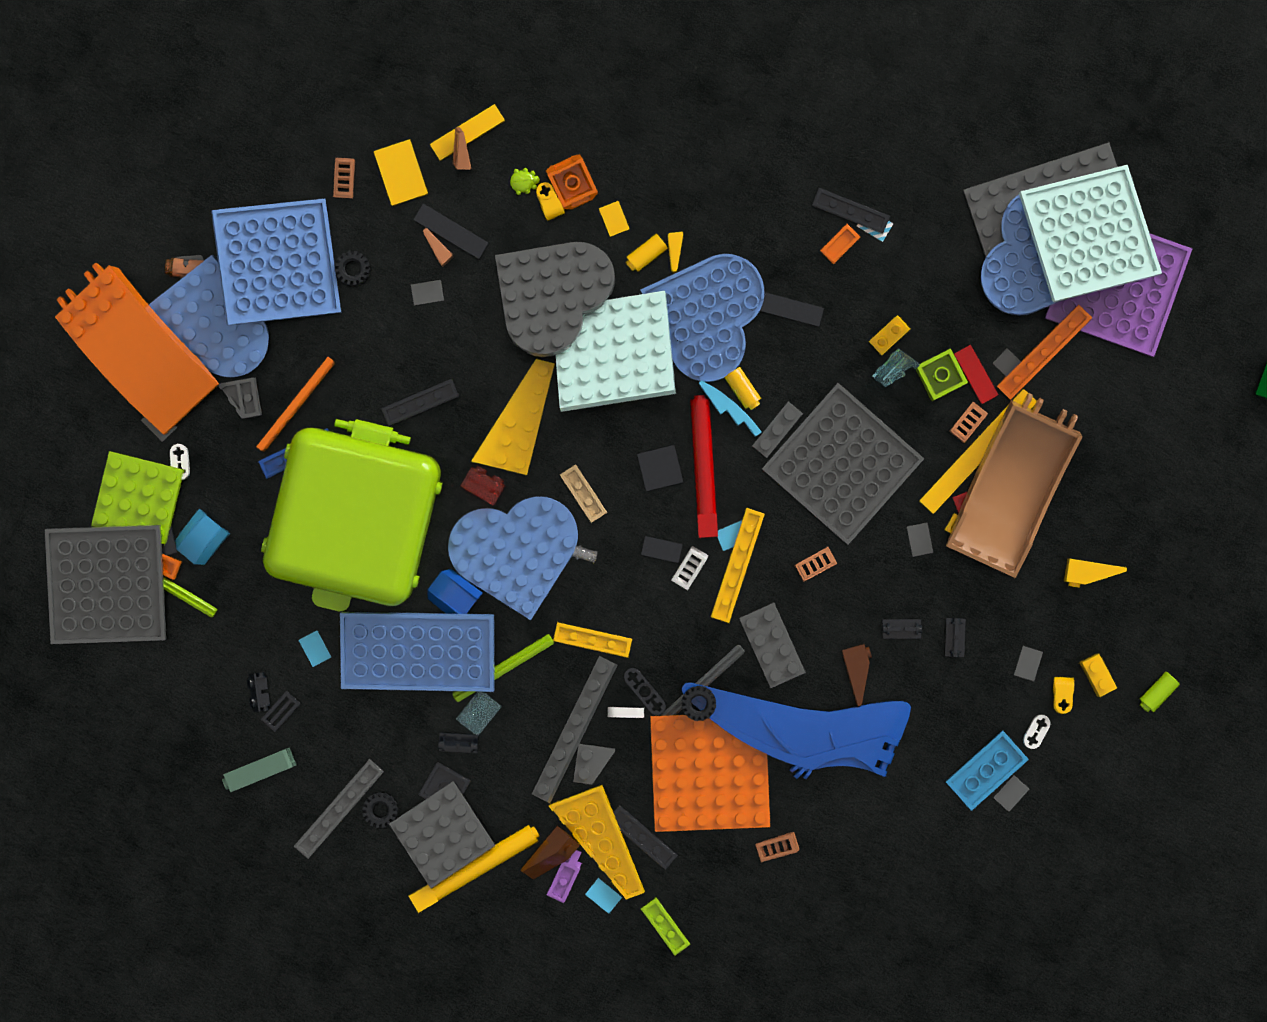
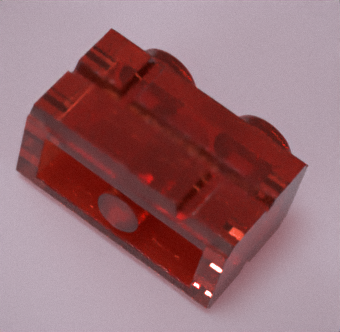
(482, 485)

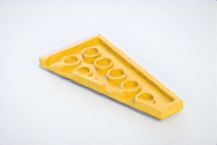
(515, 432)
(597, 831)

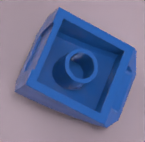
(453, 593)

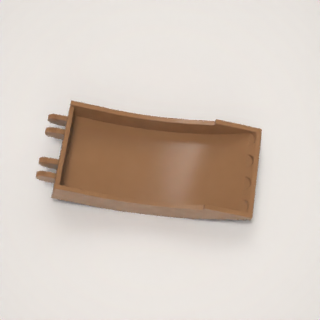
(1014, 486)

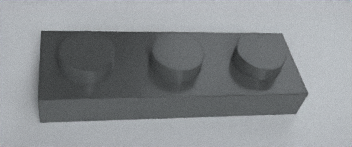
(777, 429)

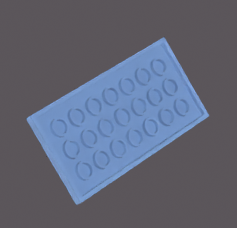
(417, 651)

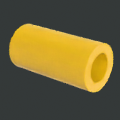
(646, 253)
(743, 388)

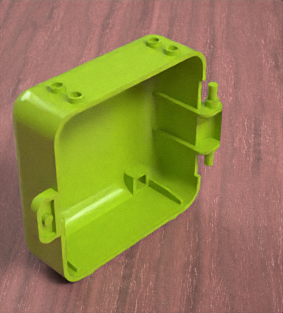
(352, 515)

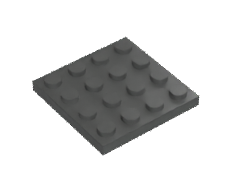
(442, 835)

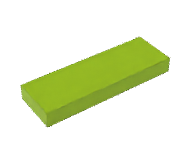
(665, 926)

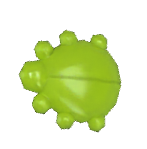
(523, 181)

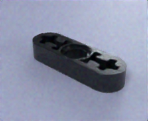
(631, 683)

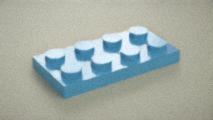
(986, 770)

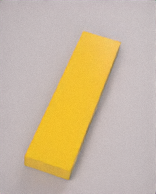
(472, 130)
(592, 639)

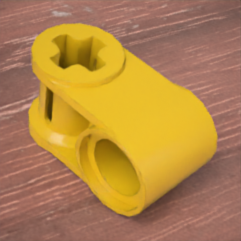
(550, 204)
(1063, 690)

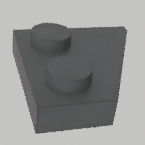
(243, 396)
(590, 762)

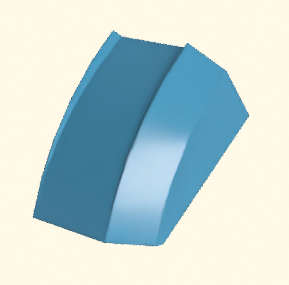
(200, 538)

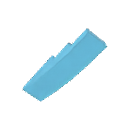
(723, 403)

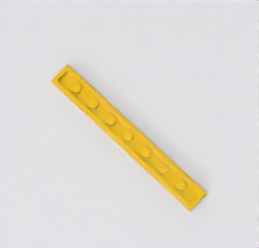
(965, 463)

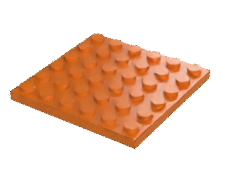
(706, 777)

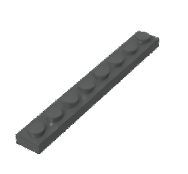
(574, 729)

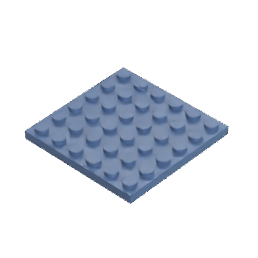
(275, 261)

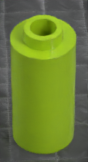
(1159, 692)

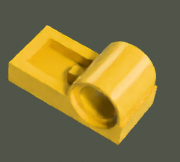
(889, 335)

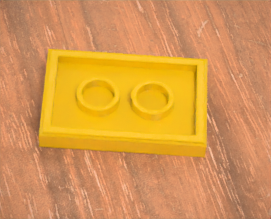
(400, 172)

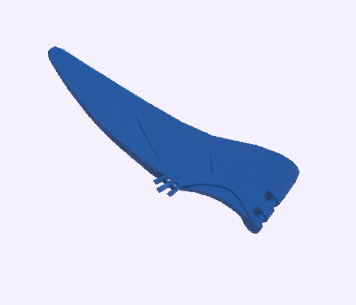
(812, 736)

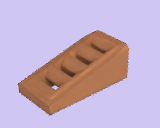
(460, 152)
(344, 161)
(440, 251)
(963, 438)
(801, 571)
(793, 842)

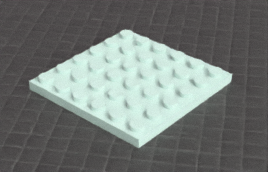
(1090, 233)
(618, 354)

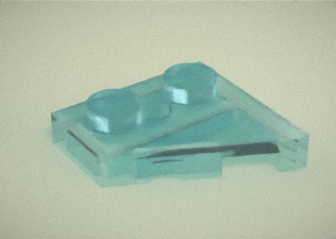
(894, 368)

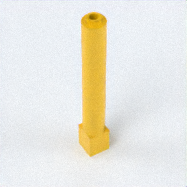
(501, 852)

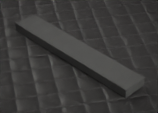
(338, 808)

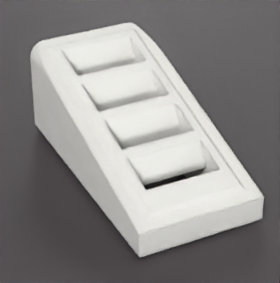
(696, 552)

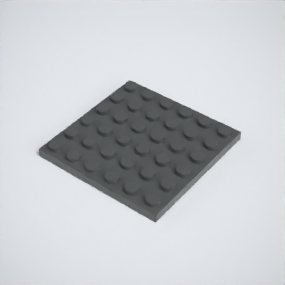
(842, 463)
(105, 584)

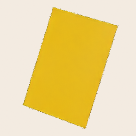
(614, 218)

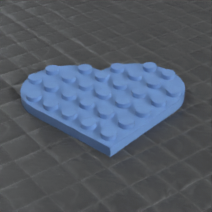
(1013, 270)
(708, 312)
(198, 318)
(516, 552)

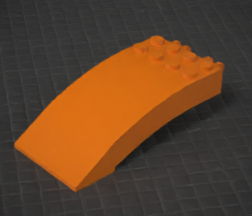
(135, 348)

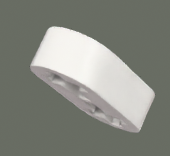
(184, 459)
(628, 712)
(1032, 729)

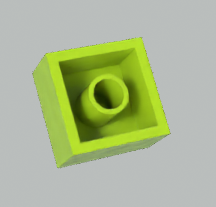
(941, 375)

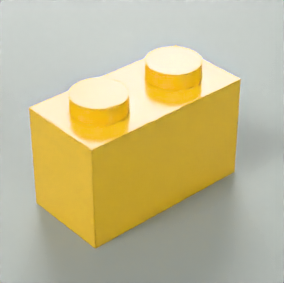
(1098, 675)

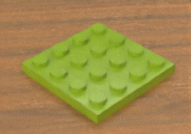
(137, 493)

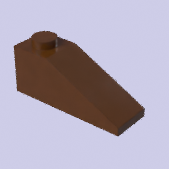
(857, 667)
(553, 851)

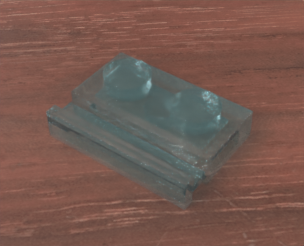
(478, 712)

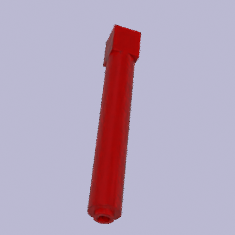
(703, 467)

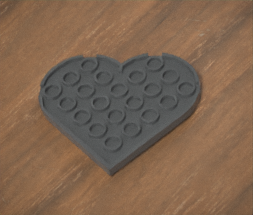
(549, 293)

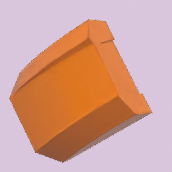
(572, 182)

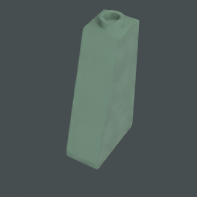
(259, 770)

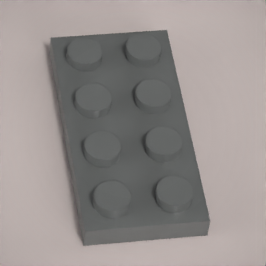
(772, 645)

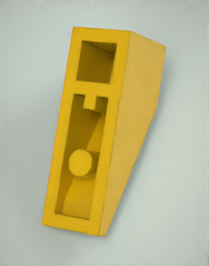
(1086, 572)

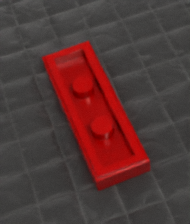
(975, 374)

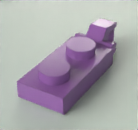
(565, 878)

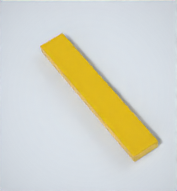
(737, 565)

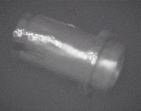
(585, 554)

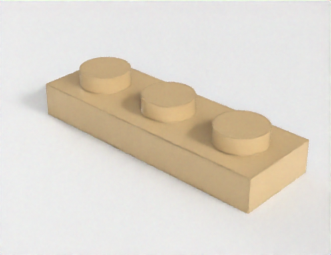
(583, 493)

